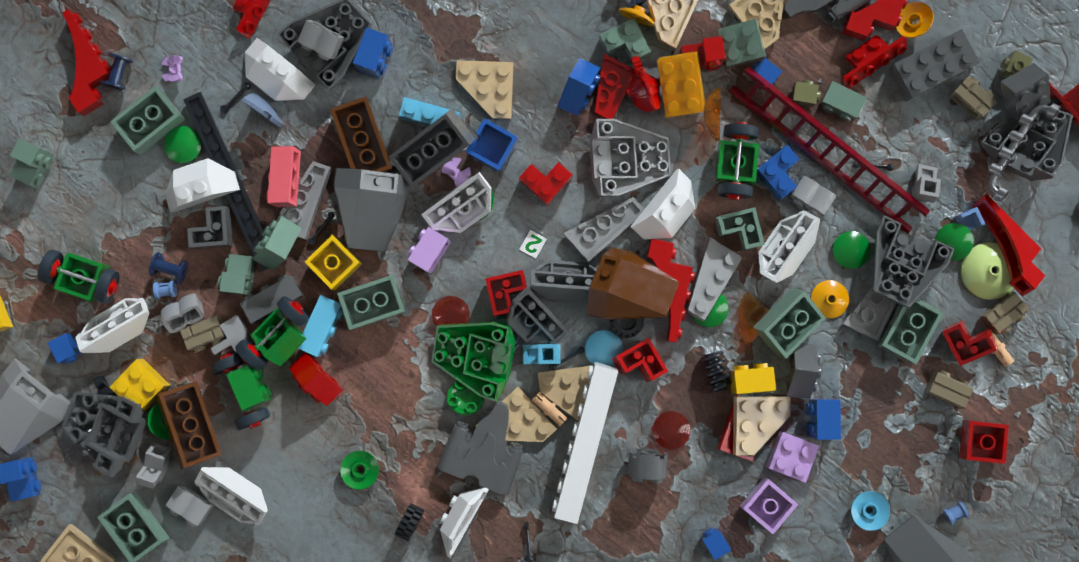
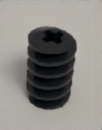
(716, 371)

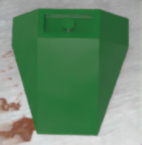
(476, 355)

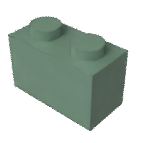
(842, 101)

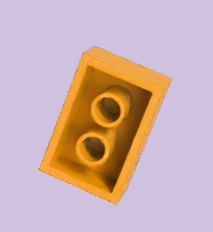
(681, 84)

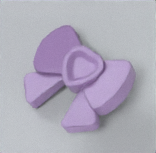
(174, 62)
(451, 169)

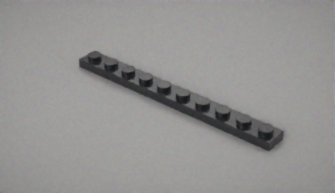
(219, 153)

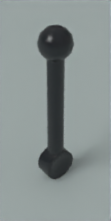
(225, 108)
(889, 167)
(312, 241)
(580, 350)
(529, 558)

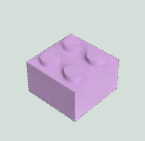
(428, 250)
(792, 456)
(768, 505)

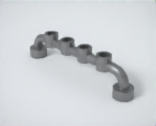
(1016, 139)

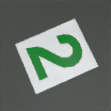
(533, 244)

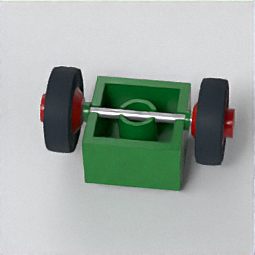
(737, 161)
(79, 276)
(276, 337)
(247, 387)

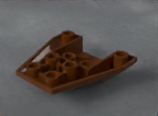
(629, 288)

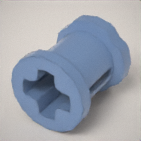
(164, 289)
(955, 513)

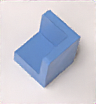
(970, 219)

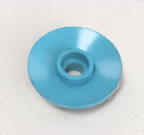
(879, 514)

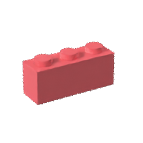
(283, 176)

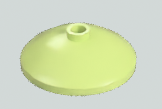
(978, 274)

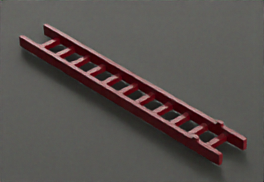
(836, 141)

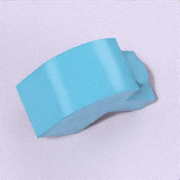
(541, 354)

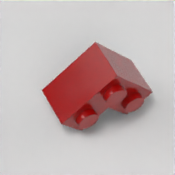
(710, 52)
(547, 186)
(501, 286)
(966, 347)
(642, 356)
(314, 379)

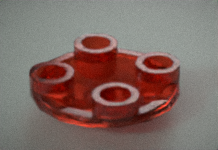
(450, 311)
(671, 430)

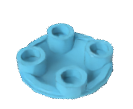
(602, 347)

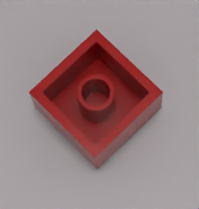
(984, 441)

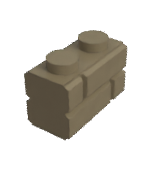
(973, 97)
(1004, 313)
(203, 334)
(948, 389)

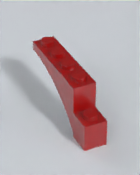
(880, 14)
(89, 67)
(1015, 245)
(660, 254)

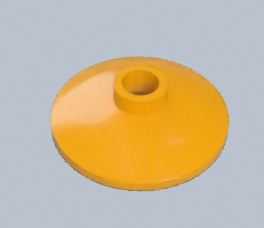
(915, 12)
(638, 13)
(823, 291)

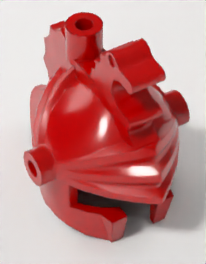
(644, 88)

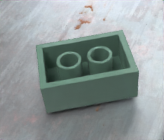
(147, 120)
(372, 302)
(789, 322)
(910, 331)
(133, 527)

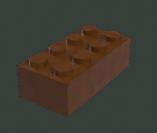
(361, 136)
(188, 425)

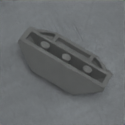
(563, 280)
(533, 320)

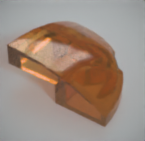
(712, 113)
(750, 313)

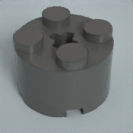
(647, 465)

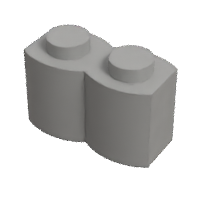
(320, 39)
(812, 196)
(179, 314)
(189, 505)

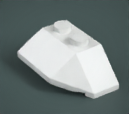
(275, 74)
(199, 184)
(461, 206)
(667, 209)
(788, 246)
(114, 326)
(232, 494)
(459, 517)

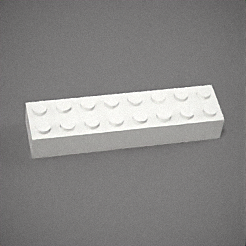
(585, 444)

